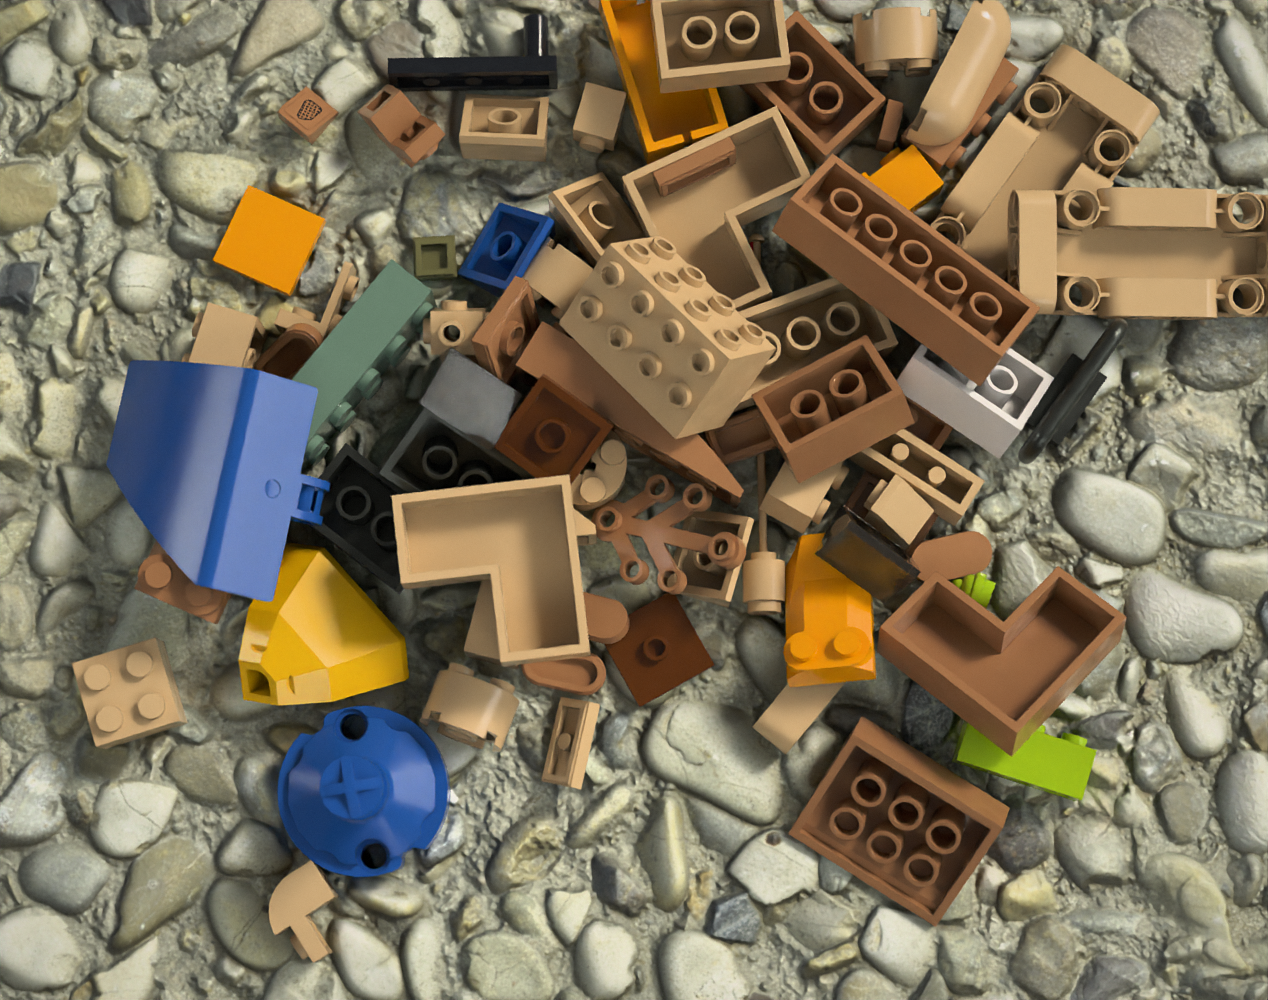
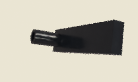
(528, 72)

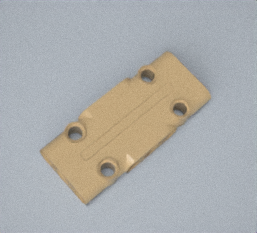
(1046, 151)
(1140, 252)

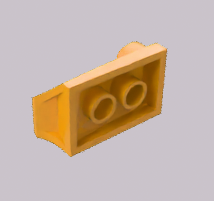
(825, 621)

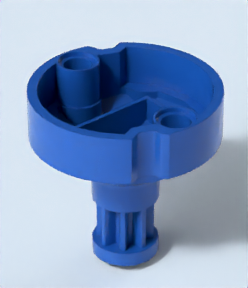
(363, 791)

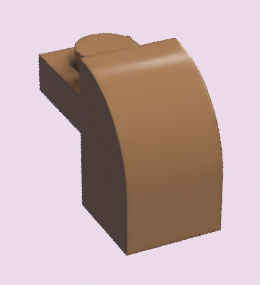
(401, 125)

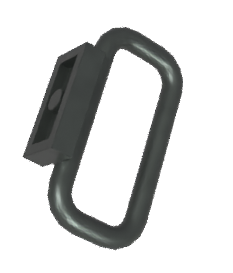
(1070, 394)

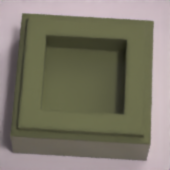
(435, 258)

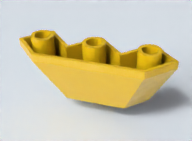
(317, 636)

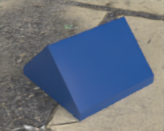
(506, 247)

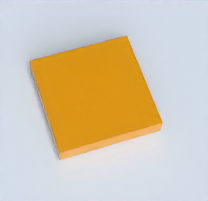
(269, 240)

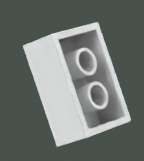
(984, 414)

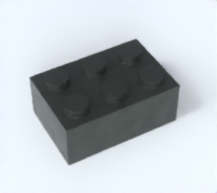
(439, 456)
(360, 515)

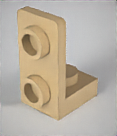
(344, 290)

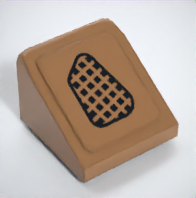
(307, 114)

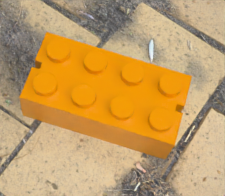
(661, 120)

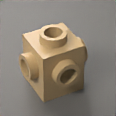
(452, 313)

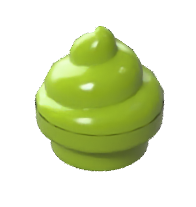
(976, 587)

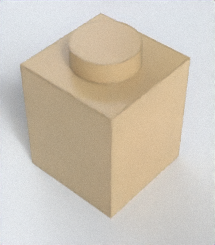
(599, 117)

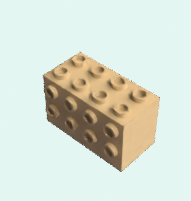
(667, 335)

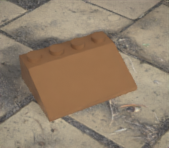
(899, 821)

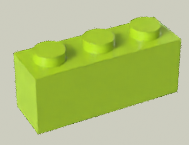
(1040, 763)

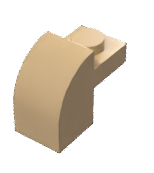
(293, 903)

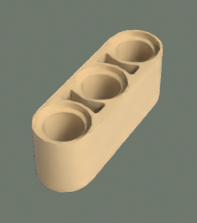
(793, 713)

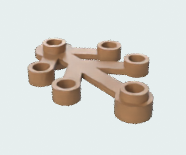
(660, 531)

